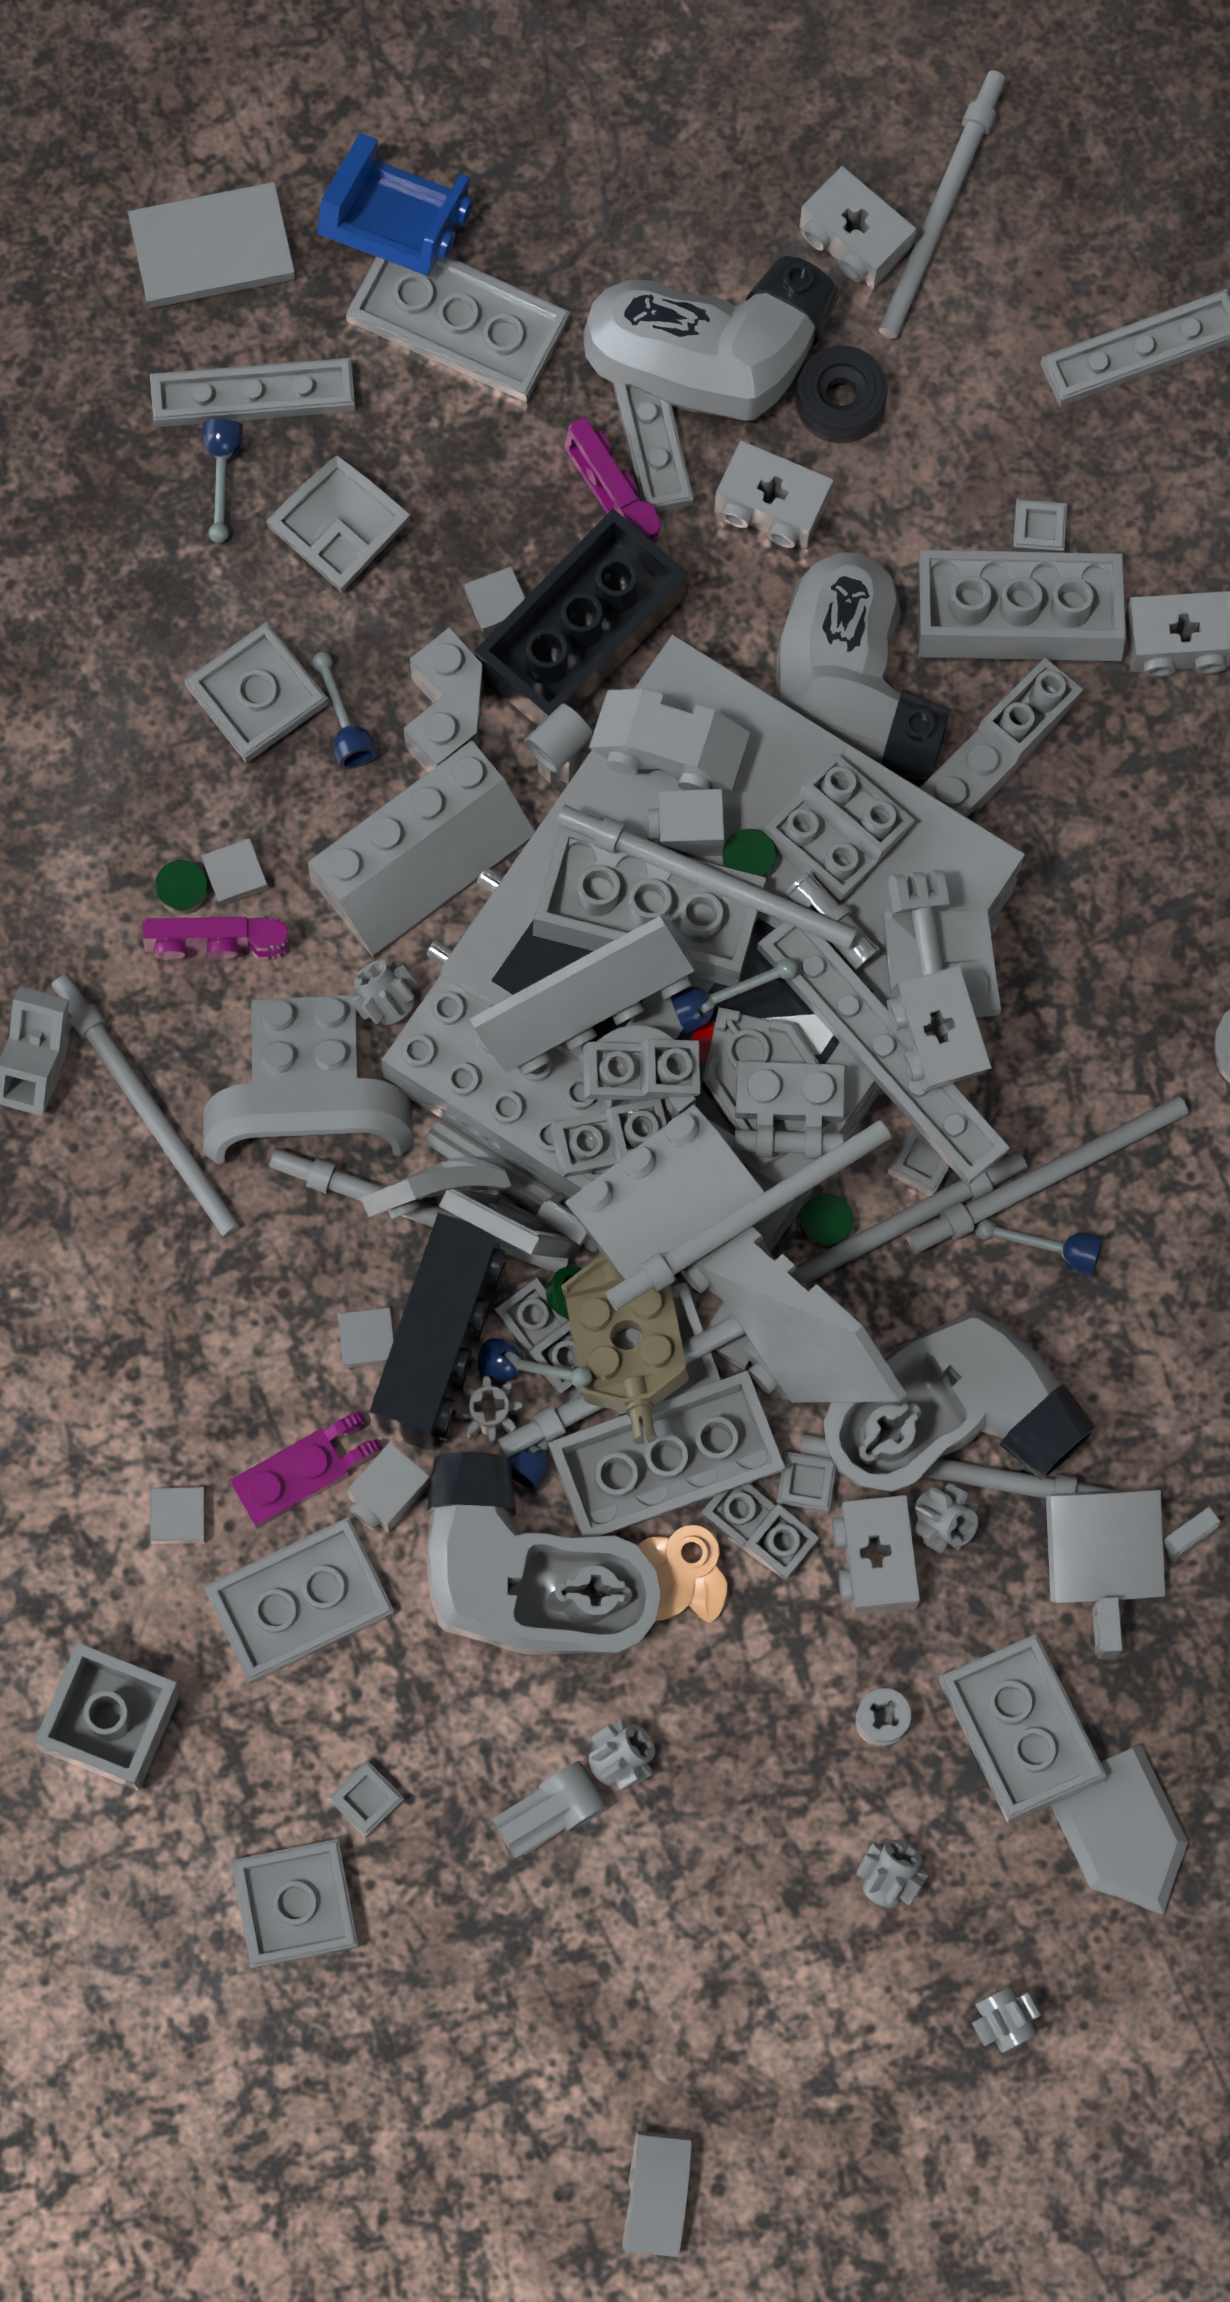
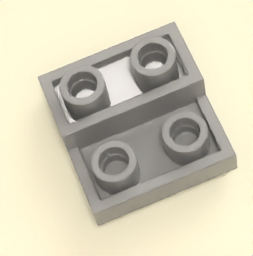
(838, 827)
(1105, 1545)

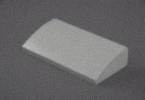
(1021, 605)
(604, 895)
(703, 1448)

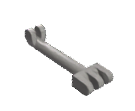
(921, 905)

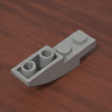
(1004, 740)

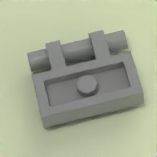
(788, 1093)

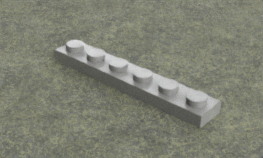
(869, 1036)

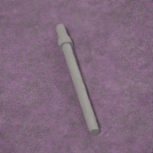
(977, 122)
(612, 836)
(90, 1024)
(323, 1176)
(910, 1218)
(961, 1219)
(660, 1270)
(550, 1422)
(979, 1475)

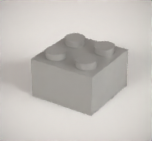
(107, 1716)

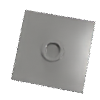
(256, 692)
(294, 1904)

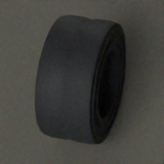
(845, 366)

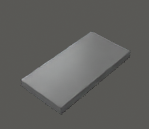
(462, 321)

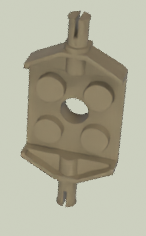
(621, 1378)

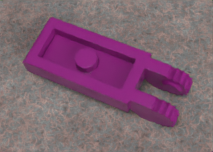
(610, 486)
(216, 936)
(301, 1471)

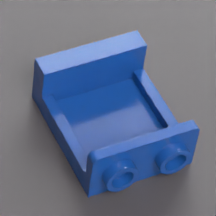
(392, 210)

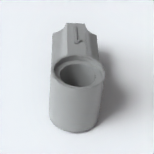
(559, 744)
(560, 1804)

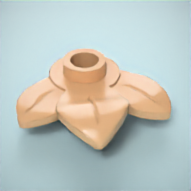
(685, 1581)

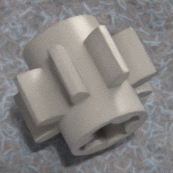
(384, 992)
(476, 1404)
(945, 1518)
(621, 1755)
(892, 1873)
(1006, 2018)

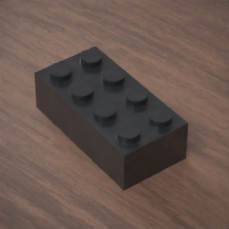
(582, 620)
(435, 1334)

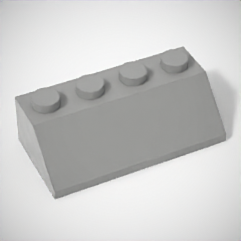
(421, 849)
(585, 993)

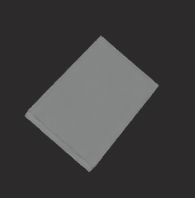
(211, 245)
(509, 1223)
(299, 1600)
(1022, 1728)

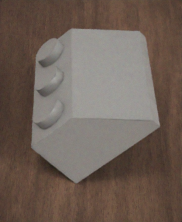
(663, 1193)

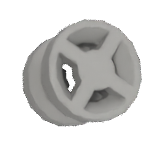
(877, 1725)

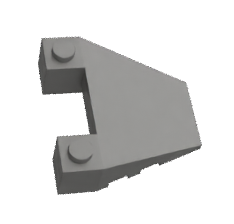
(796, 1334)

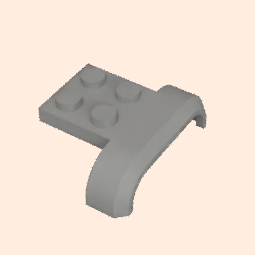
(305, 1081)

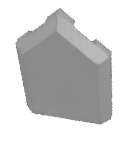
(756, 1040)
(1125, 1833)

